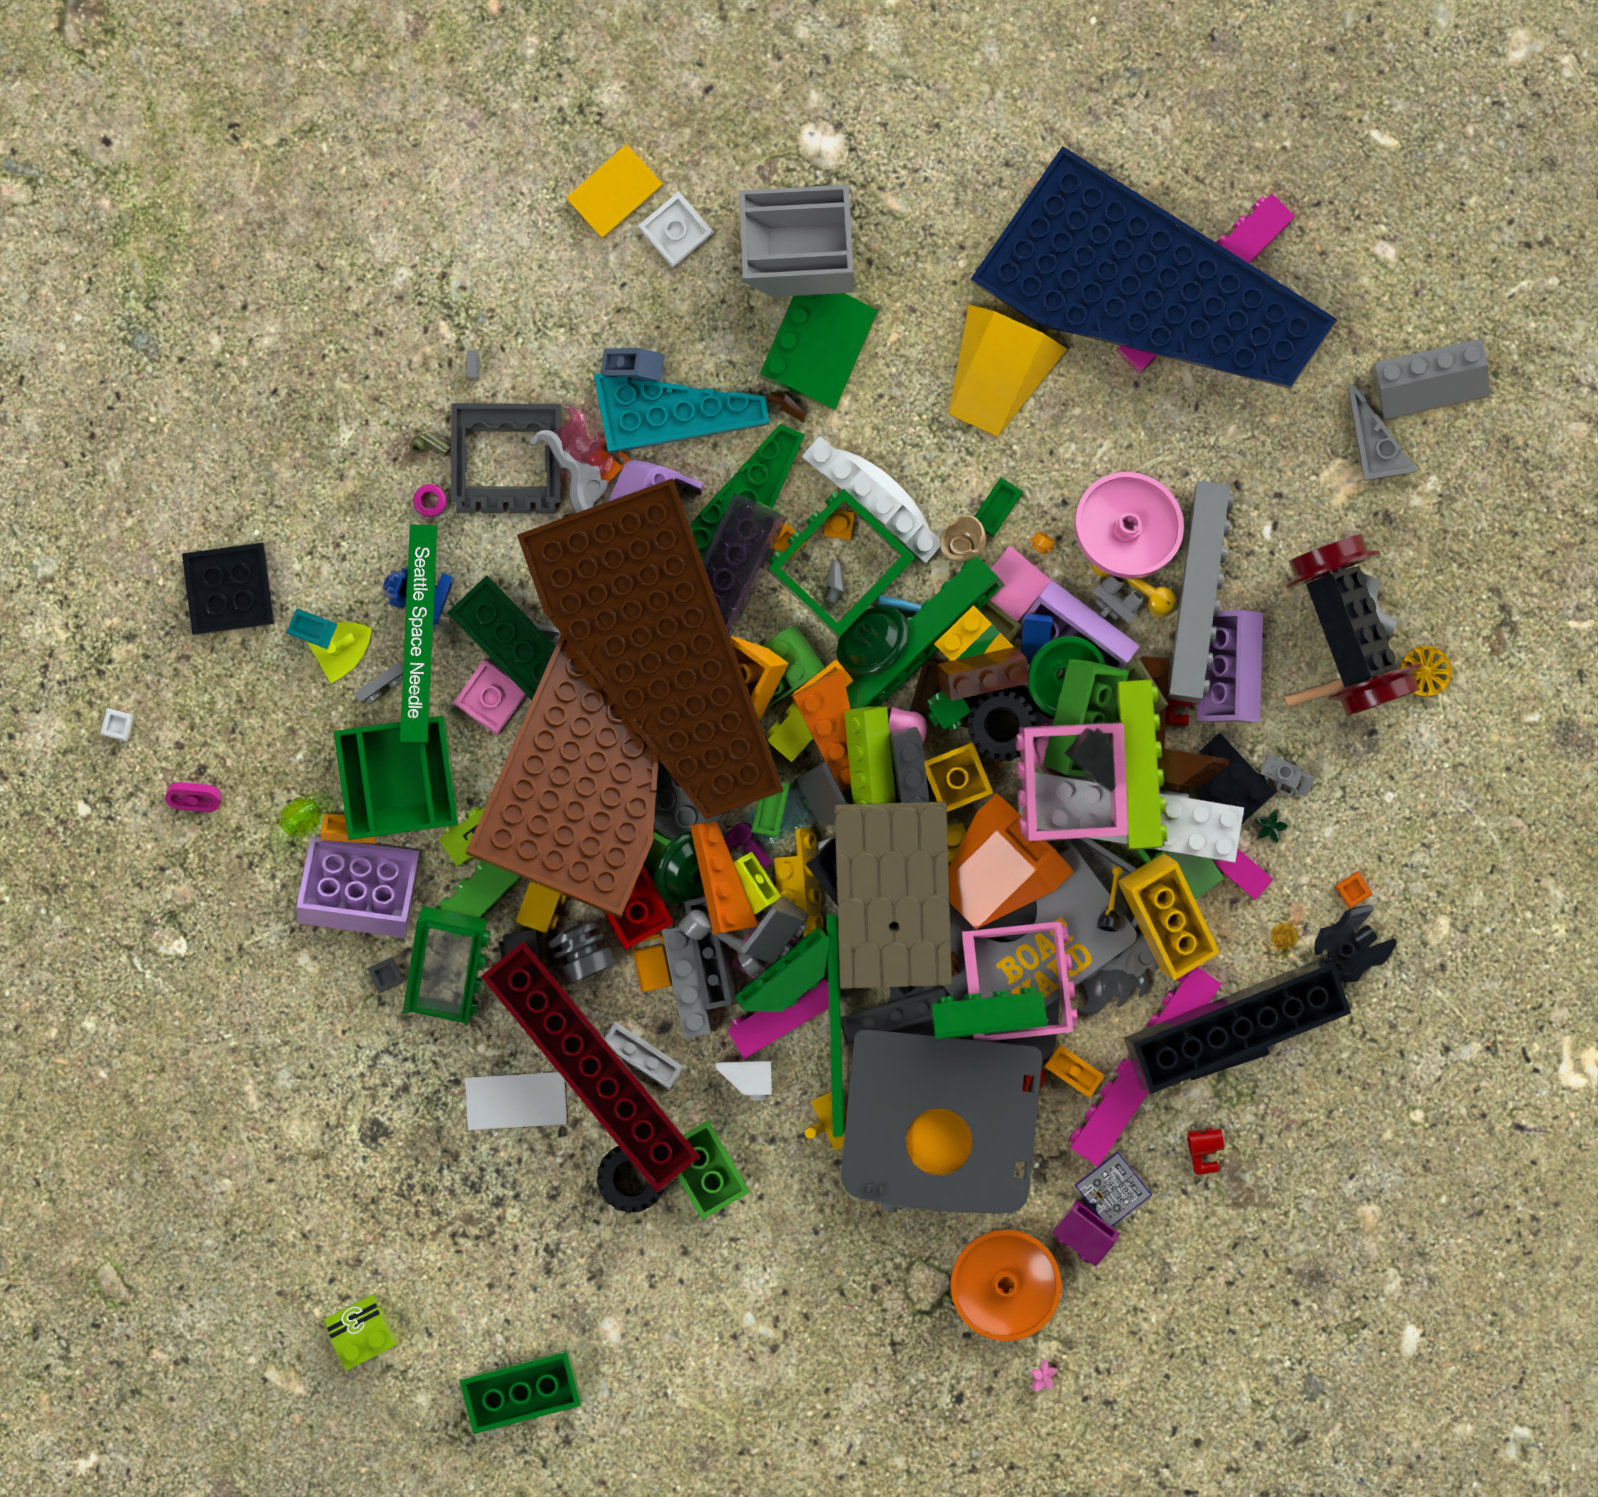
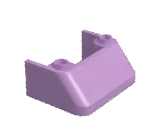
(641, 474)

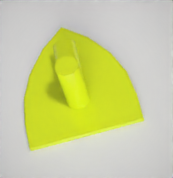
(344, 650)

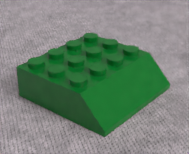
(395, 784)

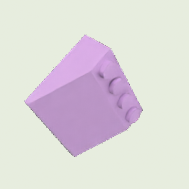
(358, 887)

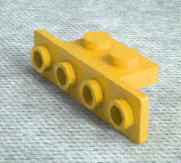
(797, 881)

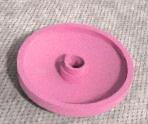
(1128, 525)

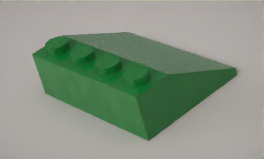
(818, 346)

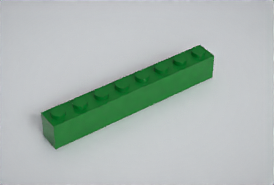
(970, 587)

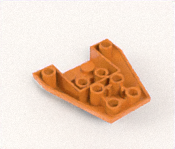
(999, 868)

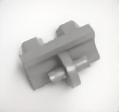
(1115, 602)

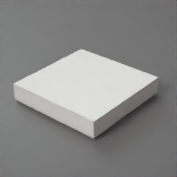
(675, 230)

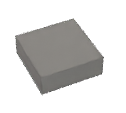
(473, 365)

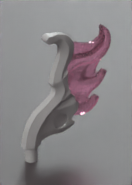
(580, 457)

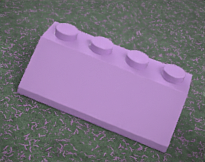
(1078, 620)
(1235, 669)

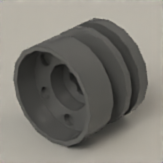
(581, 952)

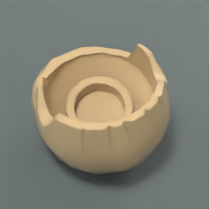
(963, 539)

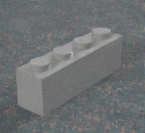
(686, 983)

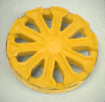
(1428, 670)

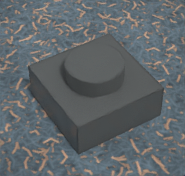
(385, 975)

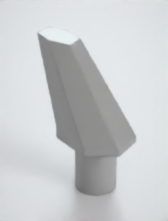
(835, 582)

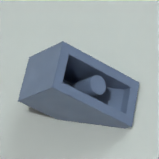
(633, 364)

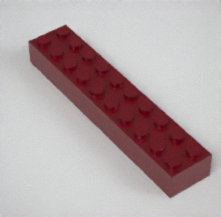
(590, 1066)

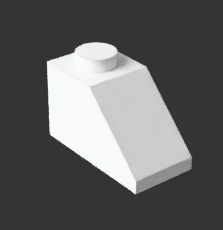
(749, 1077)

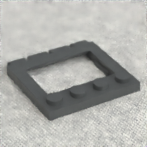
(503, 418)

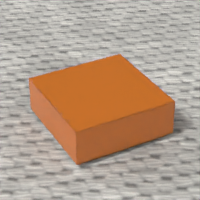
(1353, 890)

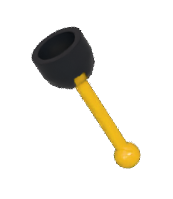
(1109, 919)

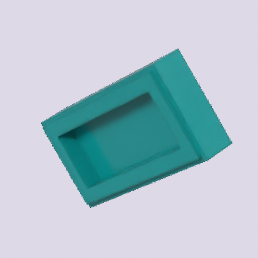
(311, 628)

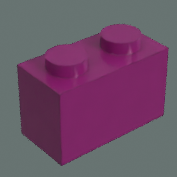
(1085, 1233)

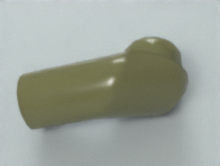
(428, 442)

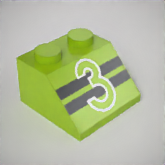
(360, 1332)

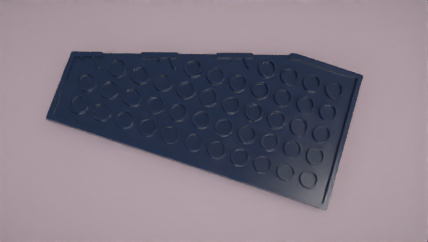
(1130, 274)

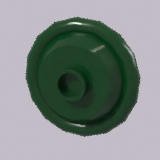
(873, 642)
(678, 872)

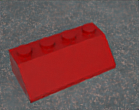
(642, 916)

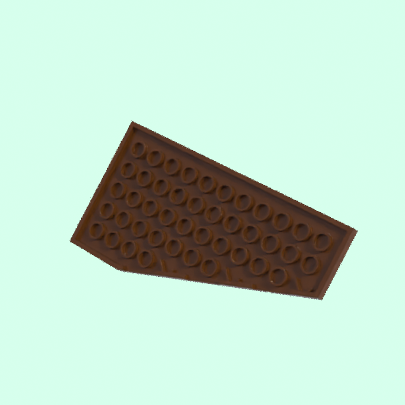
(648, 627)

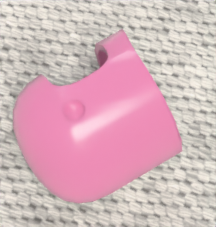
(901, 719)

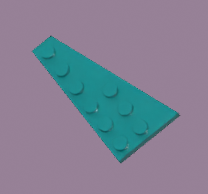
(661, 413)

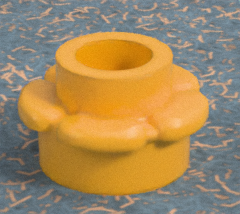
(1042, 543)

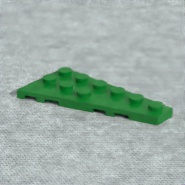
(757, 480)

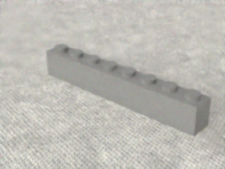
(1198, 592)

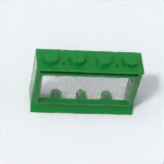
(446, 965)

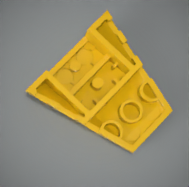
(998, 369)

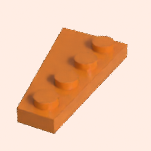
(722, 887)

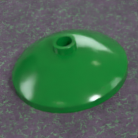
(1055, 655)

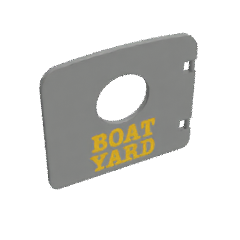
(1033, 957)

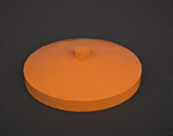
(1005, 1285)

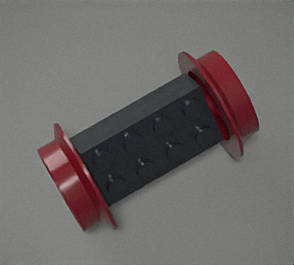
(1352, 625)

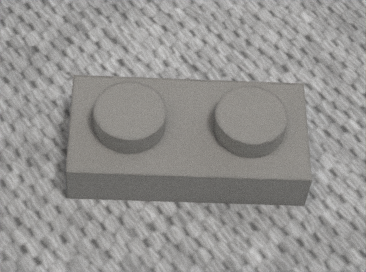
(372, 690)

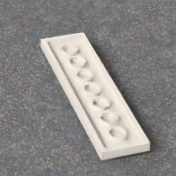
(1191, 824)

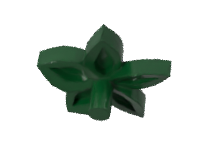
(1270, 827)

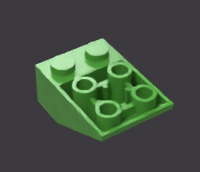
(802, 661)
(1198, 871)

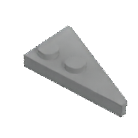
(1377, 450)

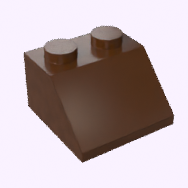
(1188, 769)

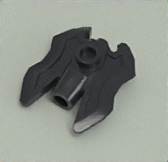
(1350, 946)

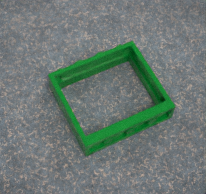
(869, 597)

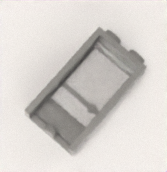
(1101, 863)

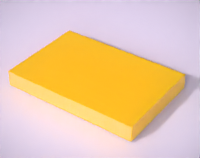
(614, 191)

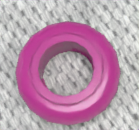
(419, 494)

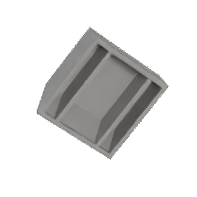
(797, 240)

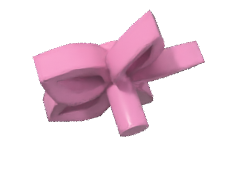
(1042, 1376)

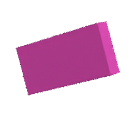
(1245, 874)

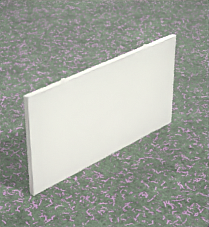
(515, 1101)

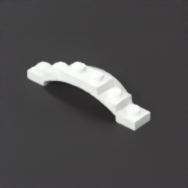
(877, 494)

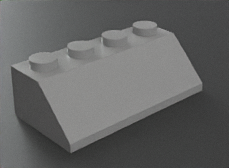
(1431, 379)

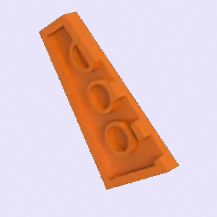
(823, 712)

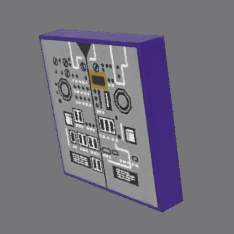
(1113, 1189)

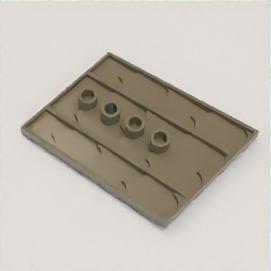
(890, 871)

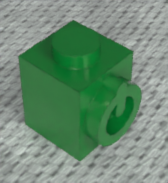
(946, 712)

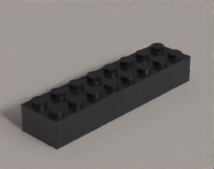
(1237, 1025)

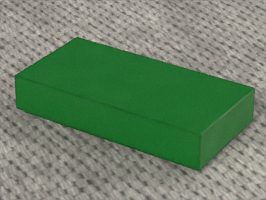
(998, 506)

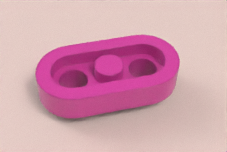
(193, 797)

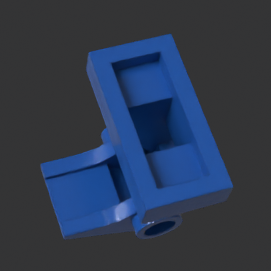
(396, 590)

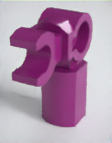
(742, 834)

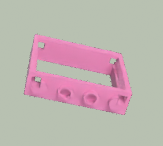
(1026, 796)
(1063, 965)

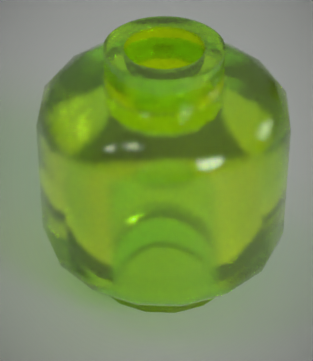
(299, 817)

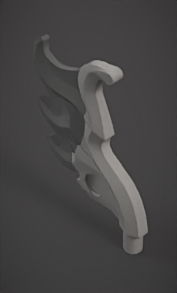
(1119, 977)

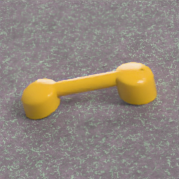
(1157, 598)

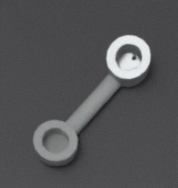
(698, 925)

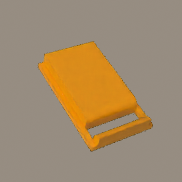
(652, 966)

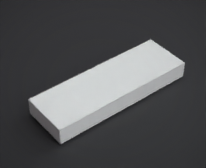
(643, 1056)

